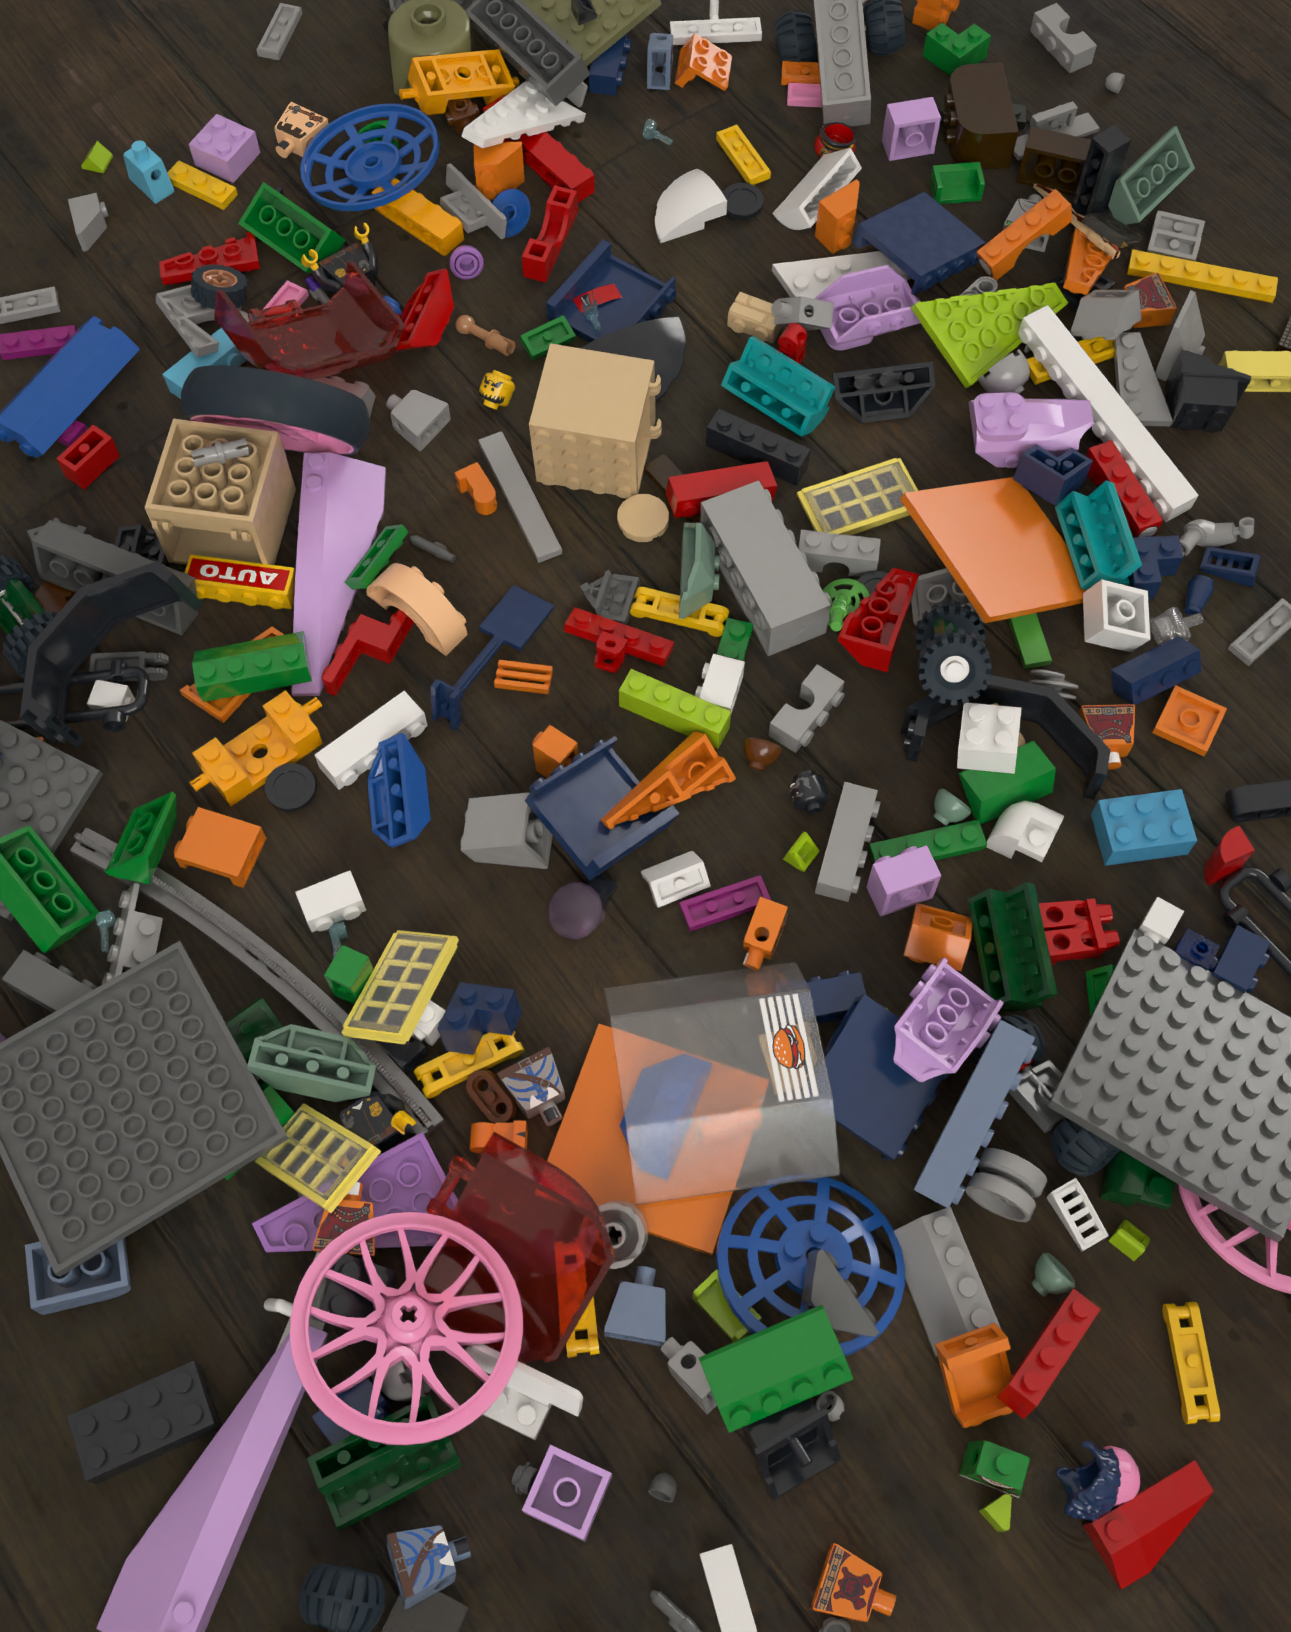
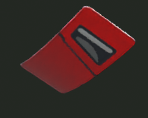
(600, 294)

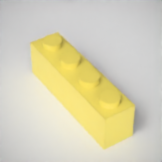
(1268, 369)

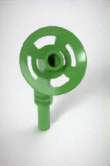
(843, 604)

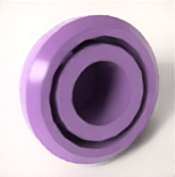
(466, 262)

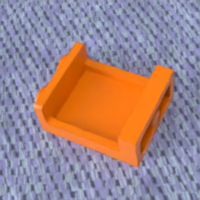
(220, 845)
(975, 1373)

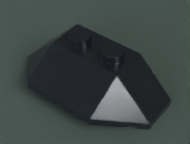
(884, 391)

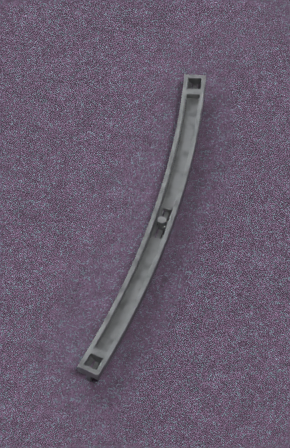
(292, 984)

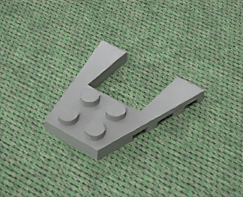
(185, 314)

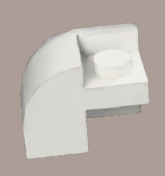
(1025, 828)

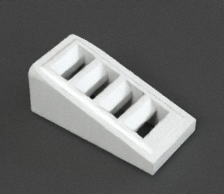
(1081, 1199)

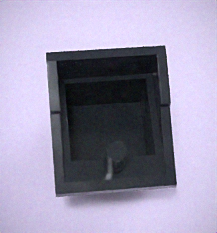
(1202, 393)
(791, 1446)

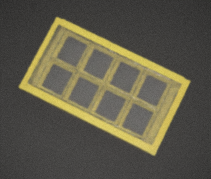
(858, 499)
(400, 987)
(319, 1158)

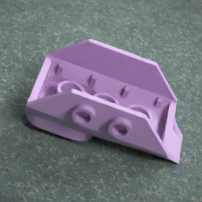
(868, 306)
(1010, 425)
(943, 1023)

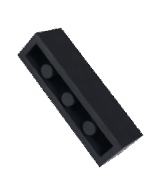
(1101, 171)
(756, 445)

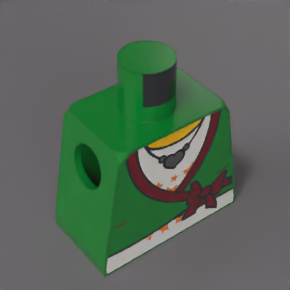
(995, 1467)

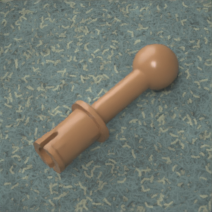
(493, 340)

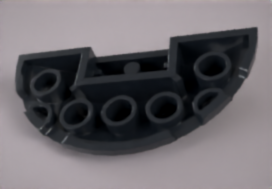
(651, 340)

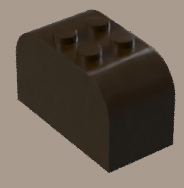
(980, 116)

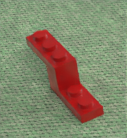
(369, 638)

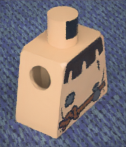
(297, 129)

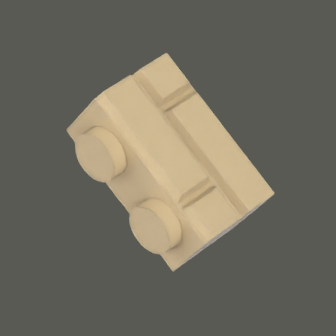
(753, 318)

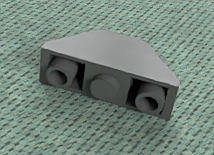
(827, 1288)

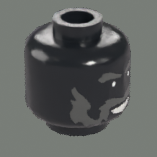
(809, 792)

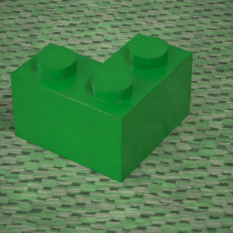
(950, 50)

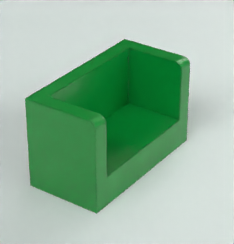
(957, 183)
(348, 974)

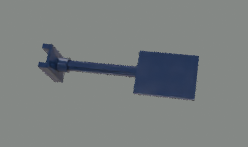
(509, 623)

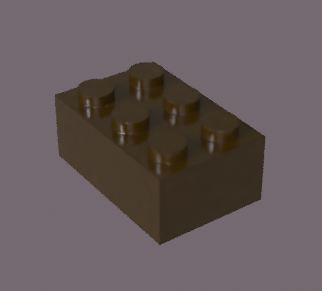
(1053, 160)

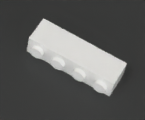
(357, 748)

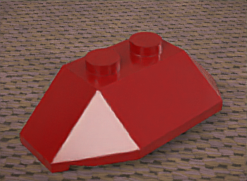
(427, 312)

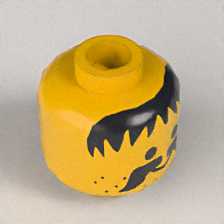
(496, 389)

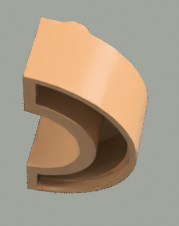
(422, 602)

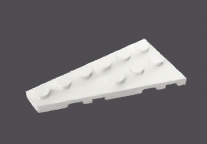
(519, 113)
(813, 276)

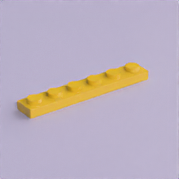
(1203, 276)

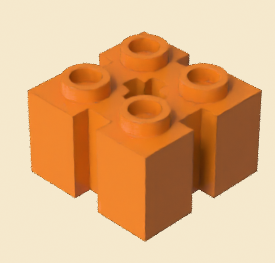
(933, 12)

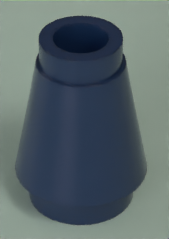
(1198, 593)

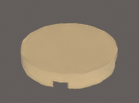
(643, 517)

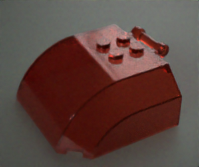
(320, 340)
(542, 1231)

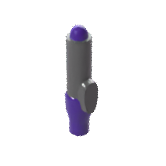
(316, 291)

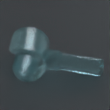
(650, 131)
(591, 312)
(104, 920)
(337, 932)

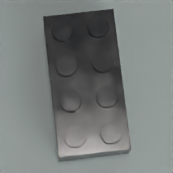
(144, 1422)

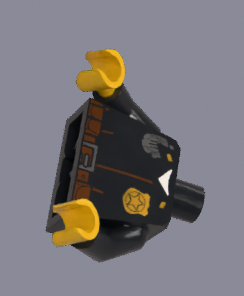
(332, 270)
(378, 1119)

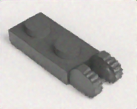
(140, 659)

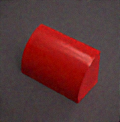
(1228, 856)

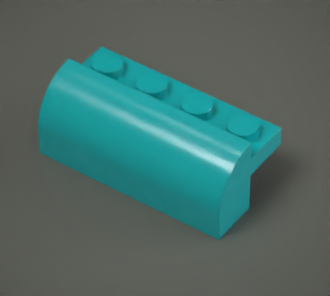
(779, 387)
(1098, 536)

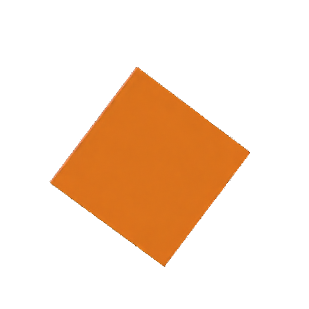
(997, 547)
(598, 1157)

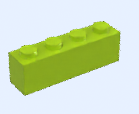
(673, 707)

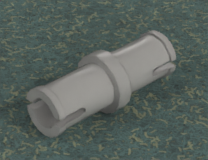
(220, 452)

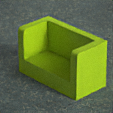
(712, 1301)

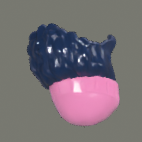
(1100, 1484)

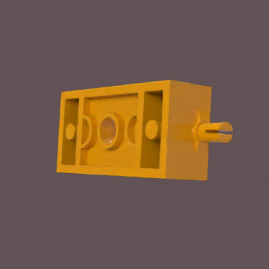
(438, 80)
(283, 732)

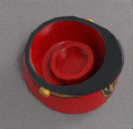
(834, 138)

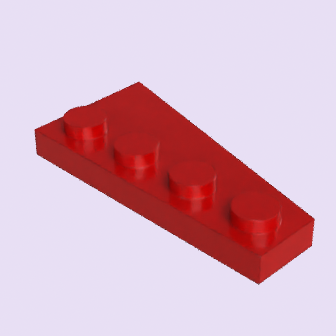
(238, 254)

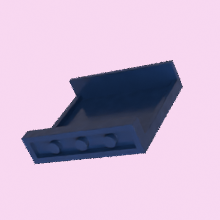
(921, 240)
(641, 294)
(578, 799)
(868, 1089)

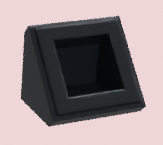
(583, 11)

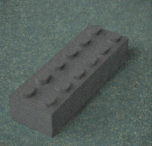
(529, 46)
(80, 559)

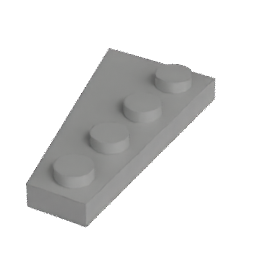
(1138, 382)

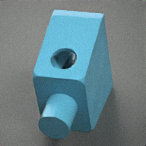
(144, 164)

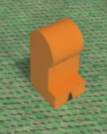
(479, 487)
(482, 1131)

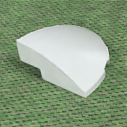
(688, 205)

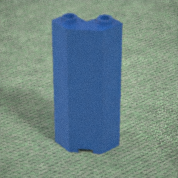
(65, 386)

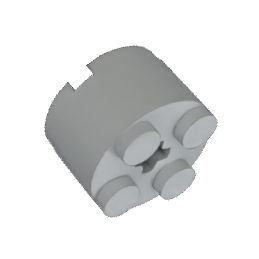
(633, 1228)

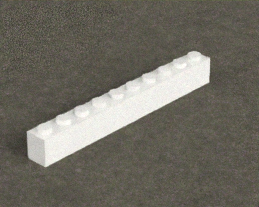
(1111, 416)

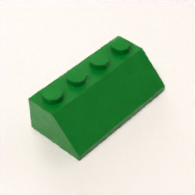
(288, 228)
(251, 666)
(41, 891)
(775, 1368)

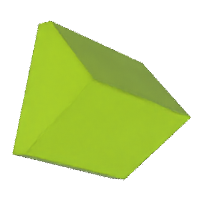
(97, 158)
(802, 852)
(1130, 1240)
(998, 1513)

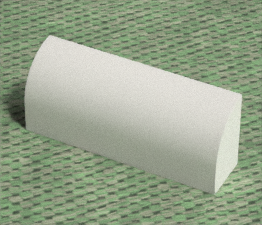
(826, 177)

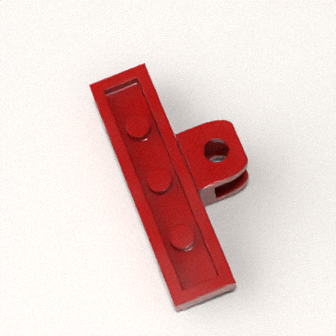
(616, 640)

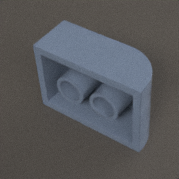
(90, 1282)

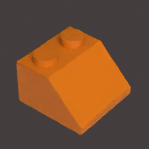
(498, 168)
(837, 217)
(938, 935)

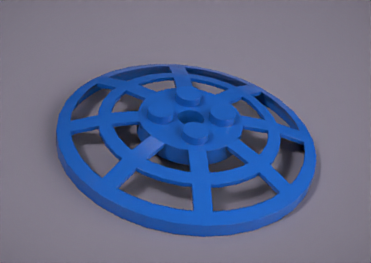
(381, 153)
(792, 1249)

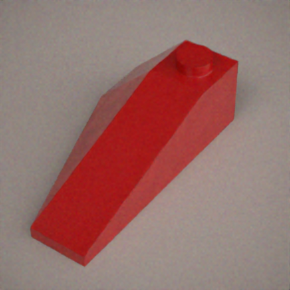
(876, 625)
(1144, 1528)

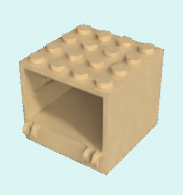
(594, 420)
(221, 508)

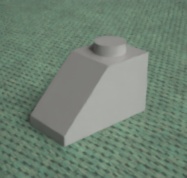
(88, 218)

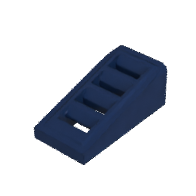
(1239, 575)

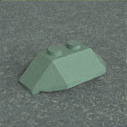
(697, 569)
(312, 1064)

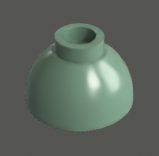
(949, 808)
(1052, 1276)

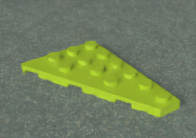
(982, 327)

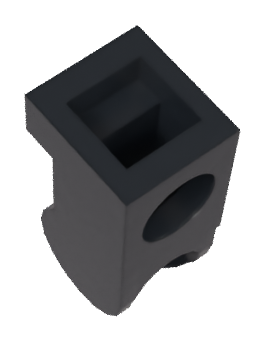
(405, 1055)

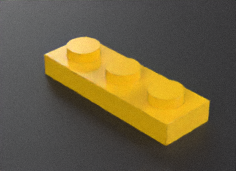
(743, 155)
(202, 185)

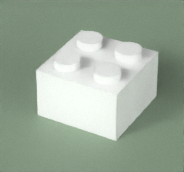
(1116, 616)
(989, 738)

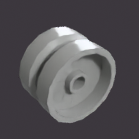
(1006, 1185)

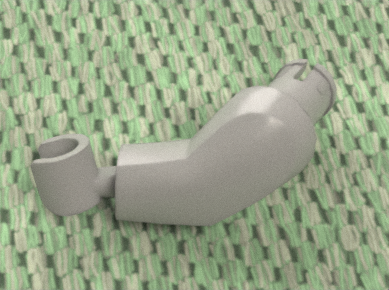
(1212, 534)

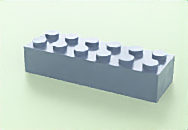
(974, 1114)

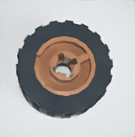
(213, 277)

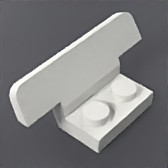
(526, 1396)

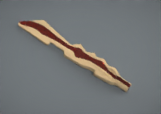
(1093, 236)

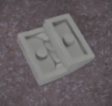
(1175, 236)

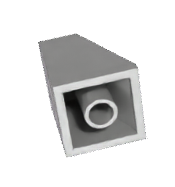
(505, 832)

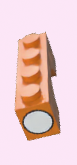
(1045, 217)

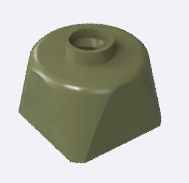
(423, 30)

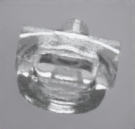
(1172, 624)

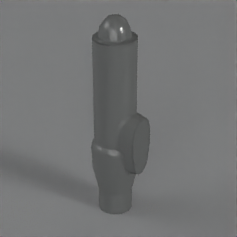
(436, 548)
(677, 1618)

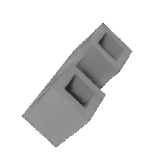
(1069, 50)
(855, 552)
(796, 727)

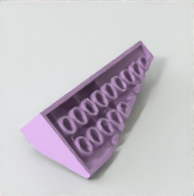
(336, 526)
(191, 1545)

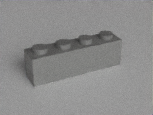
(846, 842)

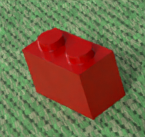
(88, 457)

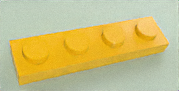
(1095, 348)

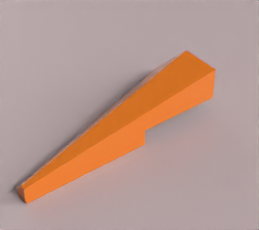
(681, 774)

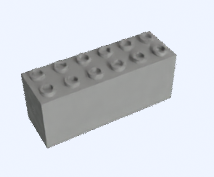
(842, 61)
(765, 568)

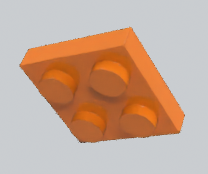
(1189, 720)

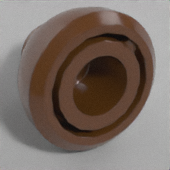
(760, 753)

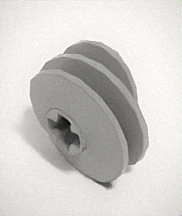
(1053, 680)

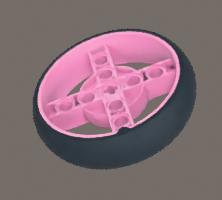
(303, 411)

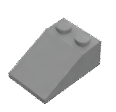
(1185, 335)
(935, 589)

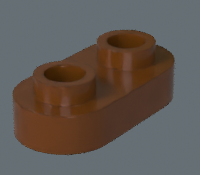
(491, 1099)

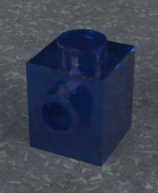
(1198, 950)

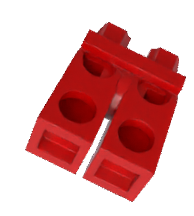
(1076, 929)

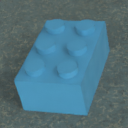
(1143, 827)

